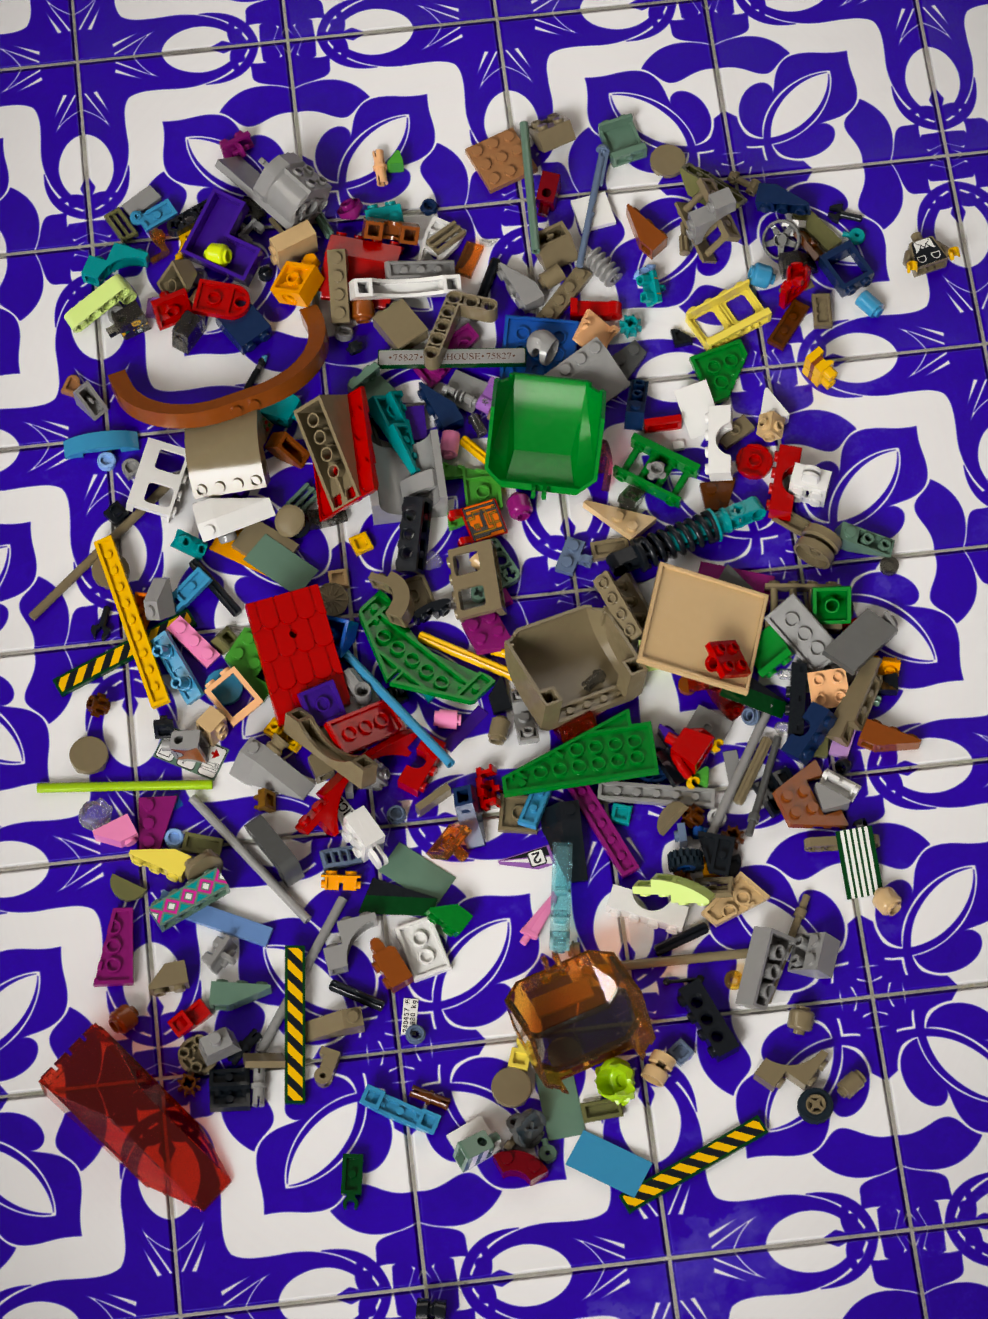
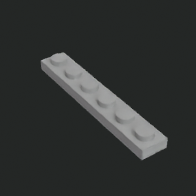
(655, 794)

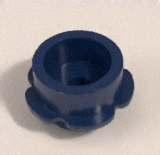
(429, 203)

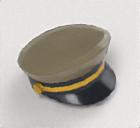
(291, 522)

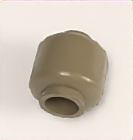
(801, 1019)

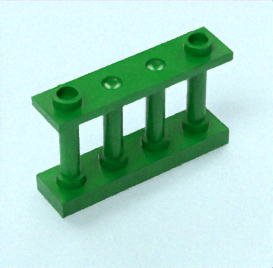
(657, 452)

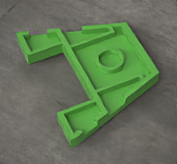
(477, 488)
(245, 659)

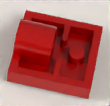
(726, 659)

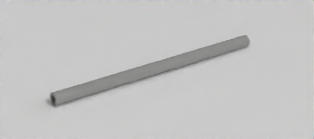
(738, 774)
(250, 859)
(309, 961)

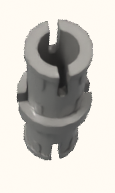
(258, 1087)

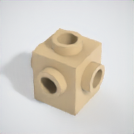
(770, 426)

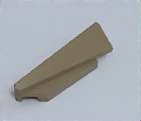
(857, 703)

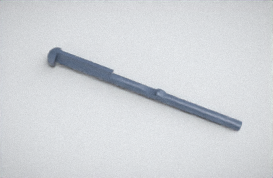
(598, 179)

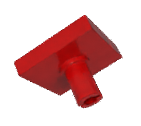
(170, 307)

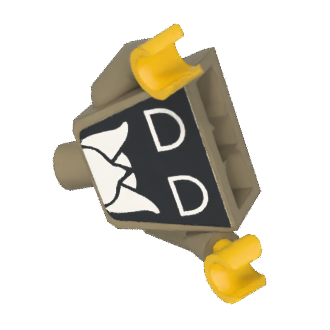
(927, 255)

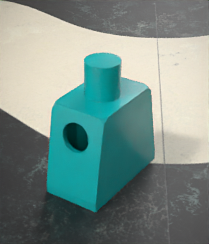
(282, 411)

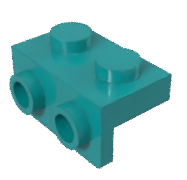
(390, 211)

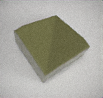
(224, 640)

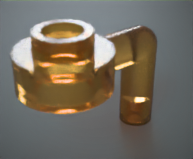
(158, 236)

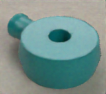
(852, 236)

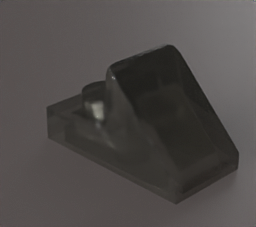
(631, 498)

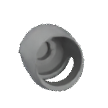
(544, 344)

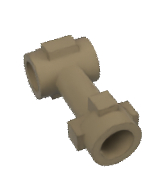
(752, 186)

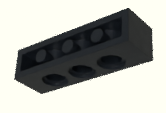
(418, 544)
(696, 992)

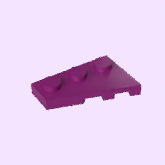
(154, 820)

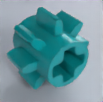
(630, 331)

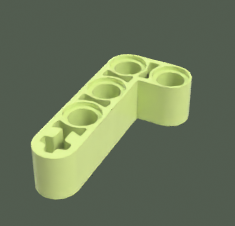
(99, 302)

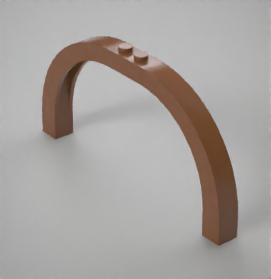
(235, 404)

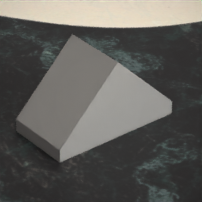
(89, 401)
(830, 800)

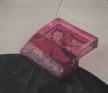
(605, 465)

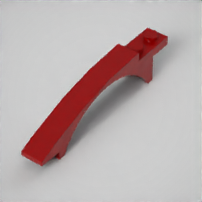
(325, 811)

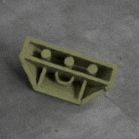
(691, 174)

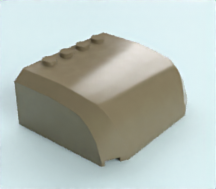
(561, 652)

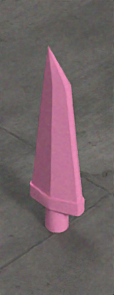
(536, 923)

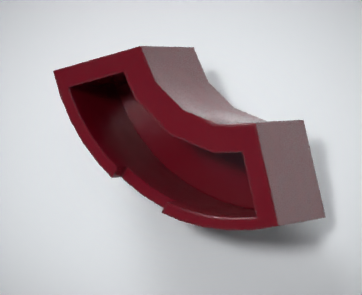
(521, 1165)

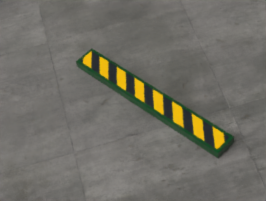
(695, 1163)

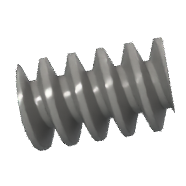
(602, 267)

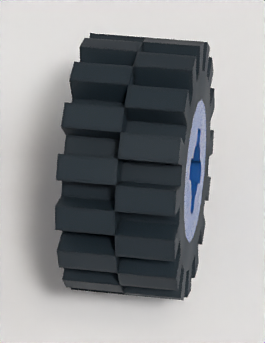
(686, 860)

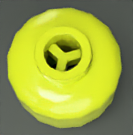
(218, 254)

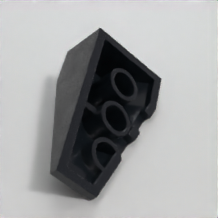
(563, 824)

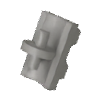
(222, 955)

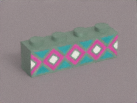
(189, 899)

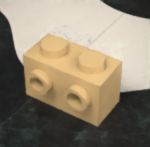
(213, 725)

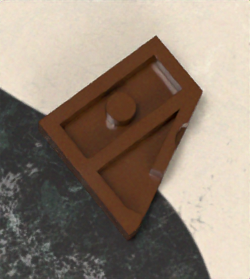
(716, 494)

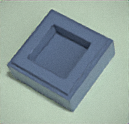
(681, 1052)

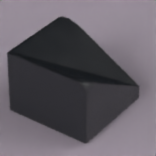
(889, 685)

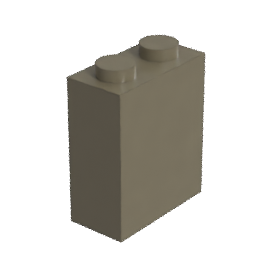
(400, 326)

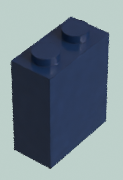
(246, 331)

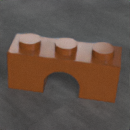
(389, 229)

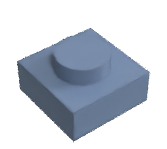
(680, 835)

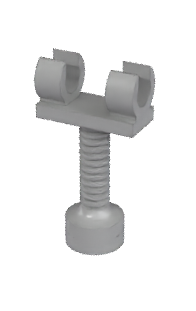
(246, 229)

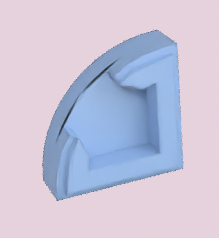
(643, 270)

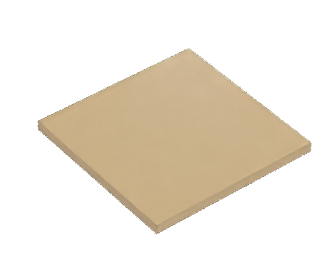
(696, 610)

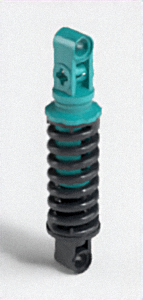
(684, 535)

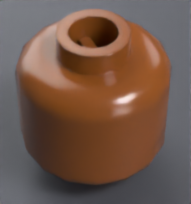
(362, 311)
(123, 1019)

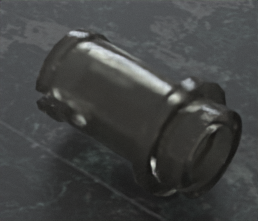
(477, 424)
(592, 681)

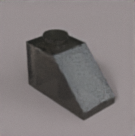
(787, 258)

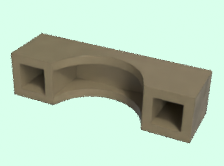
(338, 287)

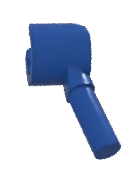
(695, 831)

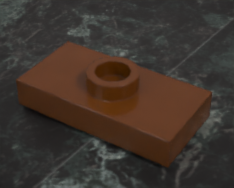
(810, 245)

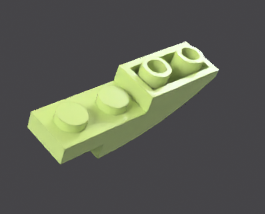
(681, 889)

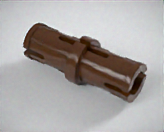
(430, 1097)

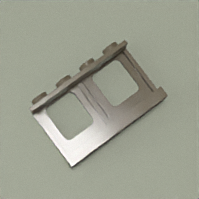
(487, 576)

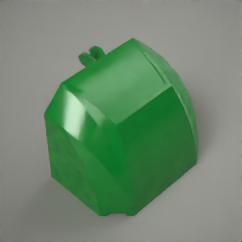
(545, 433)

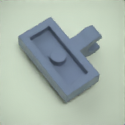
(572, 556)

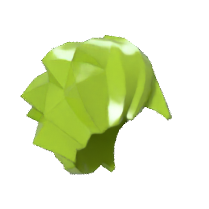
(616, 1080)

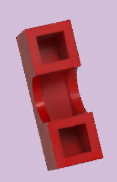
(416, 779)

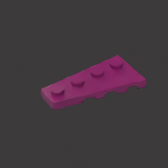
(462, 338)

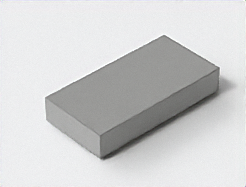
(142, 201)

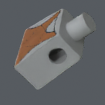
(187, 746)

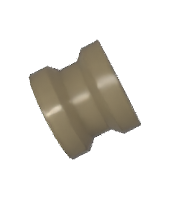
(277, 744)

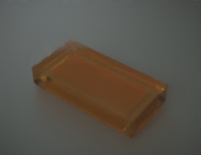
(469, 259)

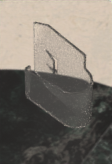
(434, 560)

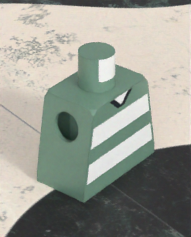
(475, 1149)

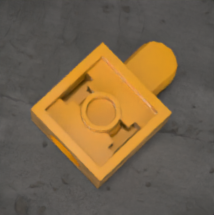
(298, 281)

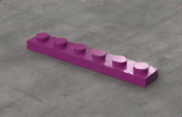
(605, 830)

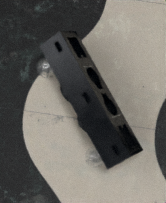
(797, 694)

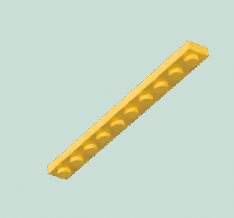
(132, 622)

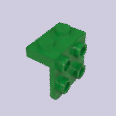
(771, 653)

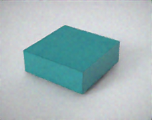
(621, 814)

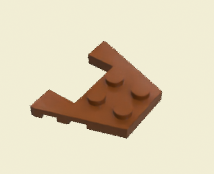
(800, 805)

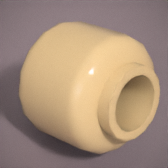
(887, 901)

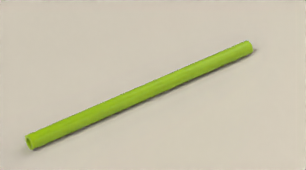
(124, 786)

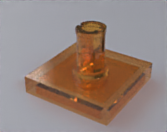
(449, 843)

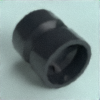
(430, 1310)

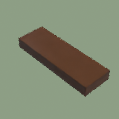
(788, 325)

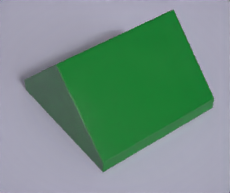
(831, 604)

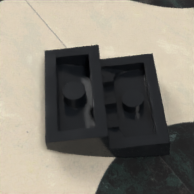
(776, 780)
(229, 1089)

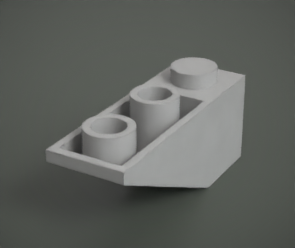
(525, 290)

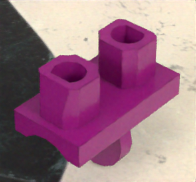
(237, 145)

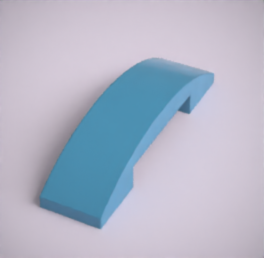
(100, 441)
(399, 1111)

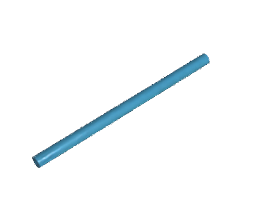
(399, 709)

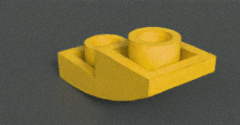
(273, 728)

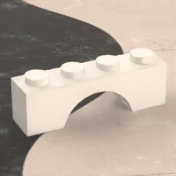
(719, 463)
(670, 918)

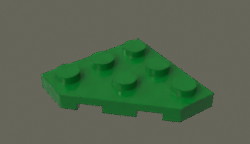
(720, 368)

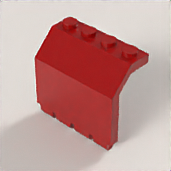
(365, 261)

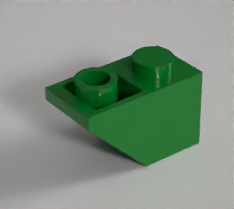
(450, 917)

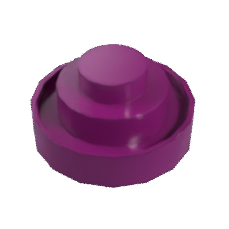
(350, 209)

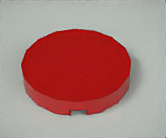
(754, 461)

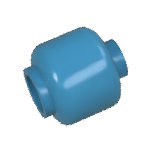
(761, 275)

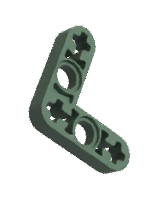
(506, 581)

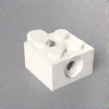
(810, 479)
(365, 837)

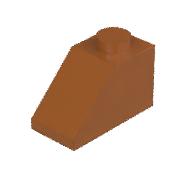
(287, 449)

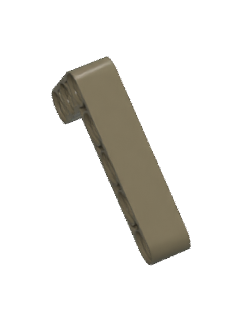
(455, 305)

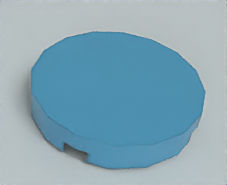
(228, 691)

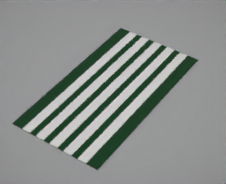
(859, 861)

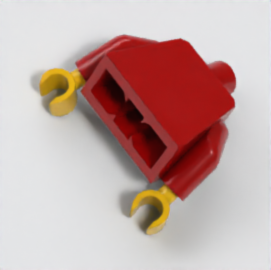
(691, 750)

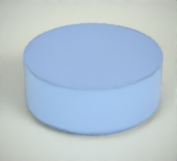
(106, 461)
(174, 838)

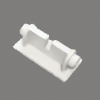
(840, 784)

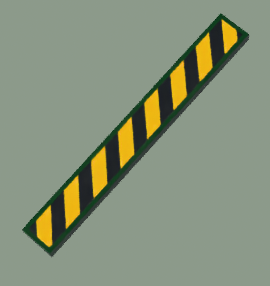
(110, 659)
(294, 1025)

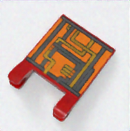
(481, 521)

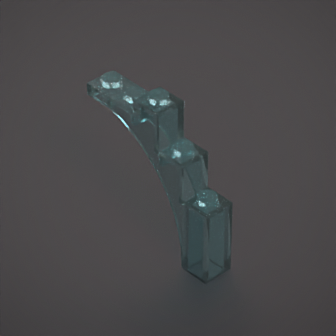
(561, 897)

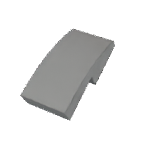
(418, 483)

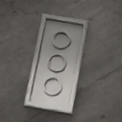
(801, 632)

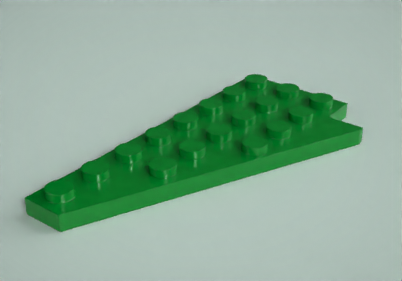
(600, 755)

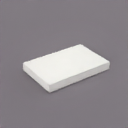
(423, 949)

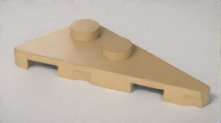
(626, 522)

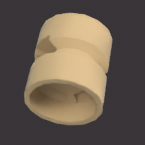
(657, 1069)

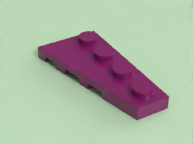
(117, 956)

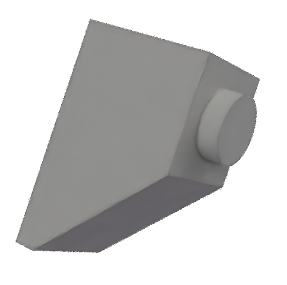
(159, 600)

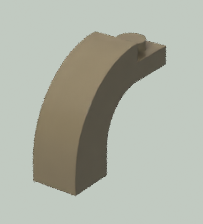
(402, 605)

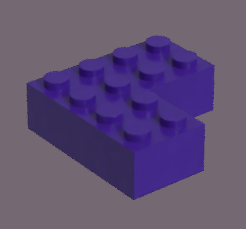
(219, 224)

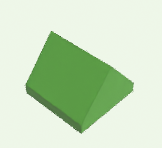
(395, 163)
(703, 775)

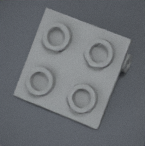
(464, 390)

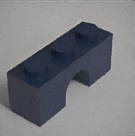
(803, 747)

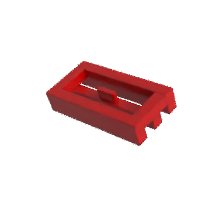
(662, 423)

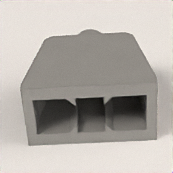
(218, 1045)

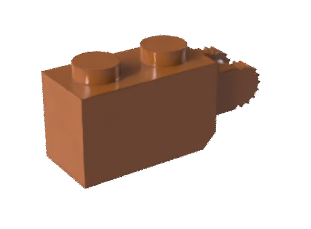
(390, 965)

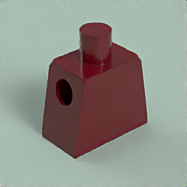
(548, 193)

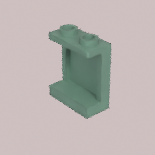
(622, 140)

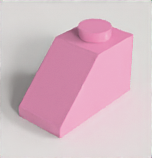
(117, 832)

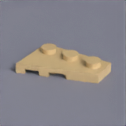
(745, 897)

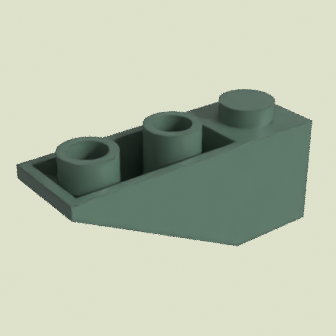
(864, 541)
(232, 995)

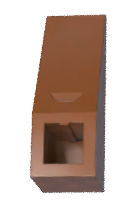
(647, 236)
(882, 738)

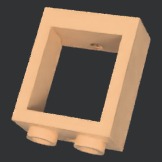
(212, 684)

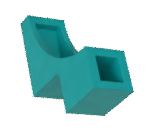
(120, 256)

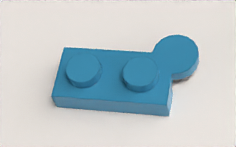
(154, 216)

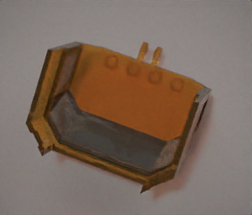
(578, 1015)

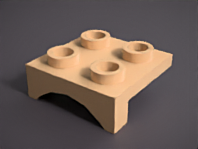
(593, 326)
(828, 687)

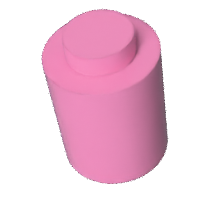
(450, 444)

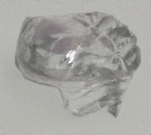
(95, 814)

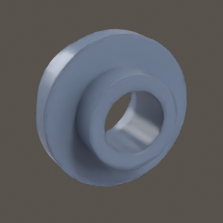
(746, 716)
(415, 1028)

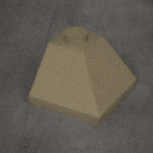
(177, 276)

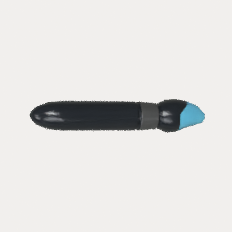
(256, 372)

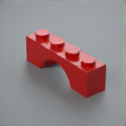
(781, 501)

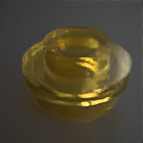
(732, 974)

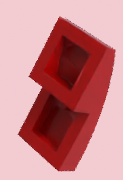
(190, 1018)

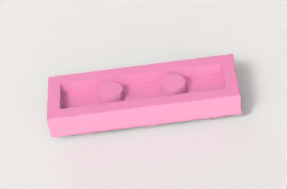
(193, 642)

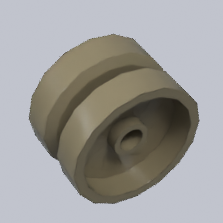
(818, 546)

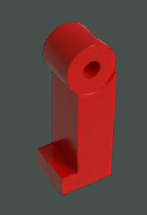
(605, 310)

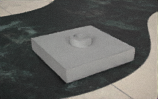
(712, 722)

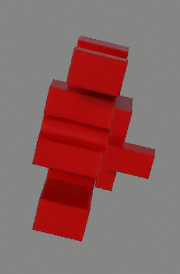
(487, 798)

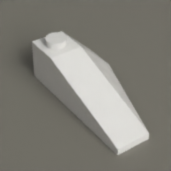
(225, 515)

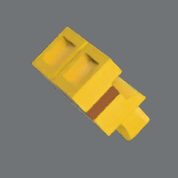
(819, 370)

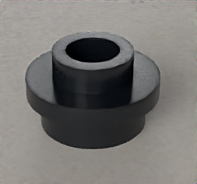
(355, 347)

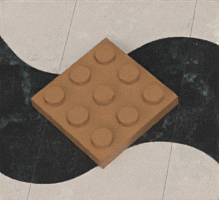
(499, 160)

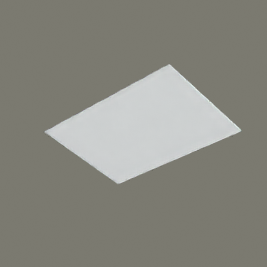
(693, 404)

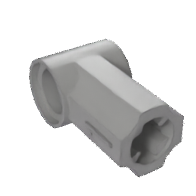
(356, 685)

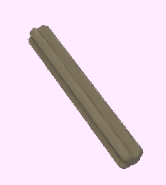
(752, 770)

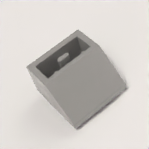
(814, 955)

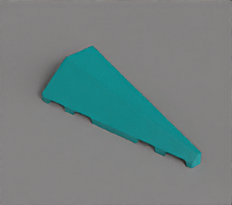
(390, 416)

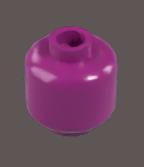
(519, 506)

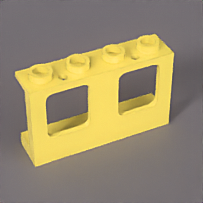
(732, 327)

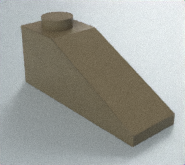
(335, 1024)

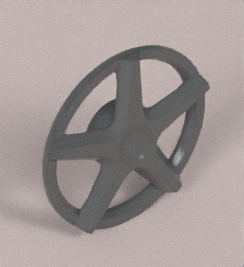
(781, 238)

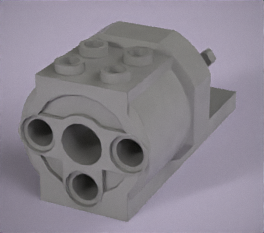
(284, 189)

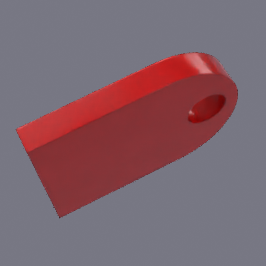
(220, 300)

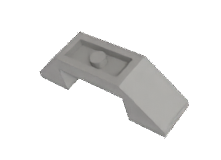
(524, 722)

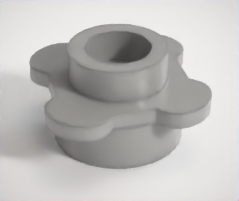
(656, 466)

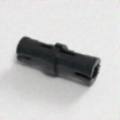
(246, 1045)

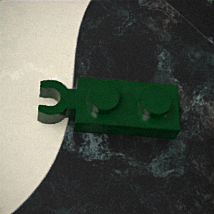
(352, 1178)

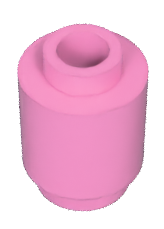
(447, 719)

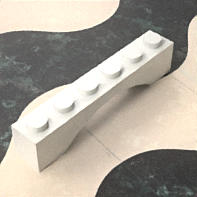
(403, 288)

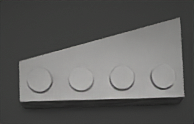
(763, 967)

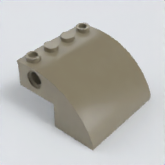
(227, 456)

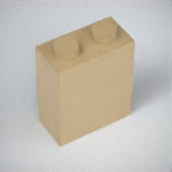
(293, 244)

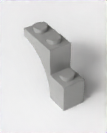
(701, 219)
(349, 930)

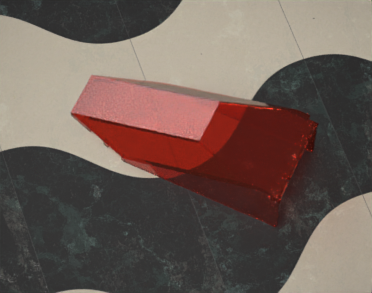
(135, 1119)

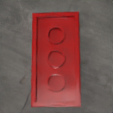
(364, 727)

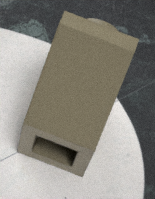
(170, 978)

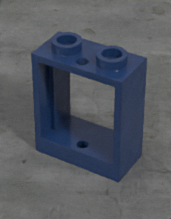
(837, 254)

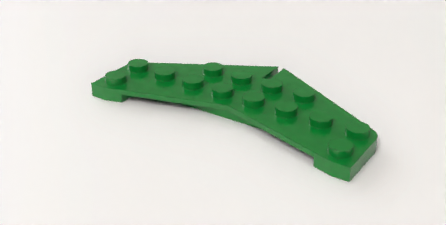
(418, 667)

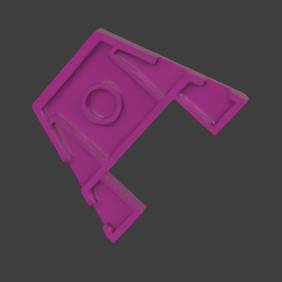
(487, 631)

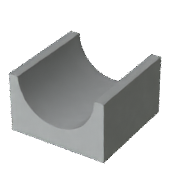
(390, 470)

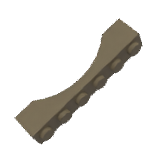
(304, 730)

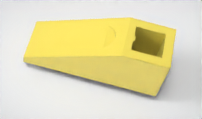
(164, 861)

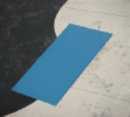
(609, 1163)

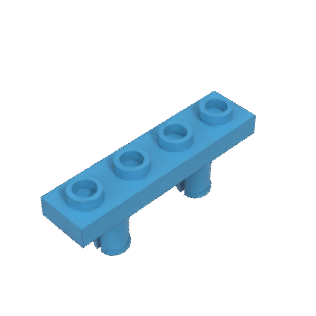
(177, 667)

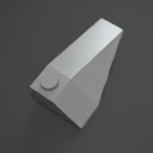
(265, 769)

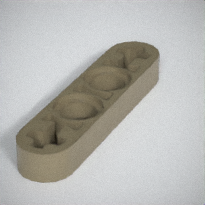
(828, 843)

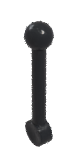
(666, 981)

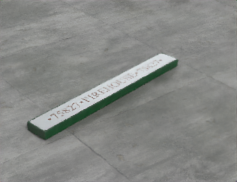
(454, 358)

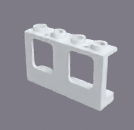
(148, 473)

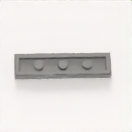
(418, 269)

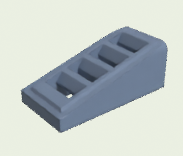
(324, 854)

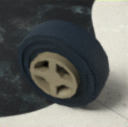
(819, 1099)

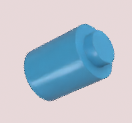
(869, 304)

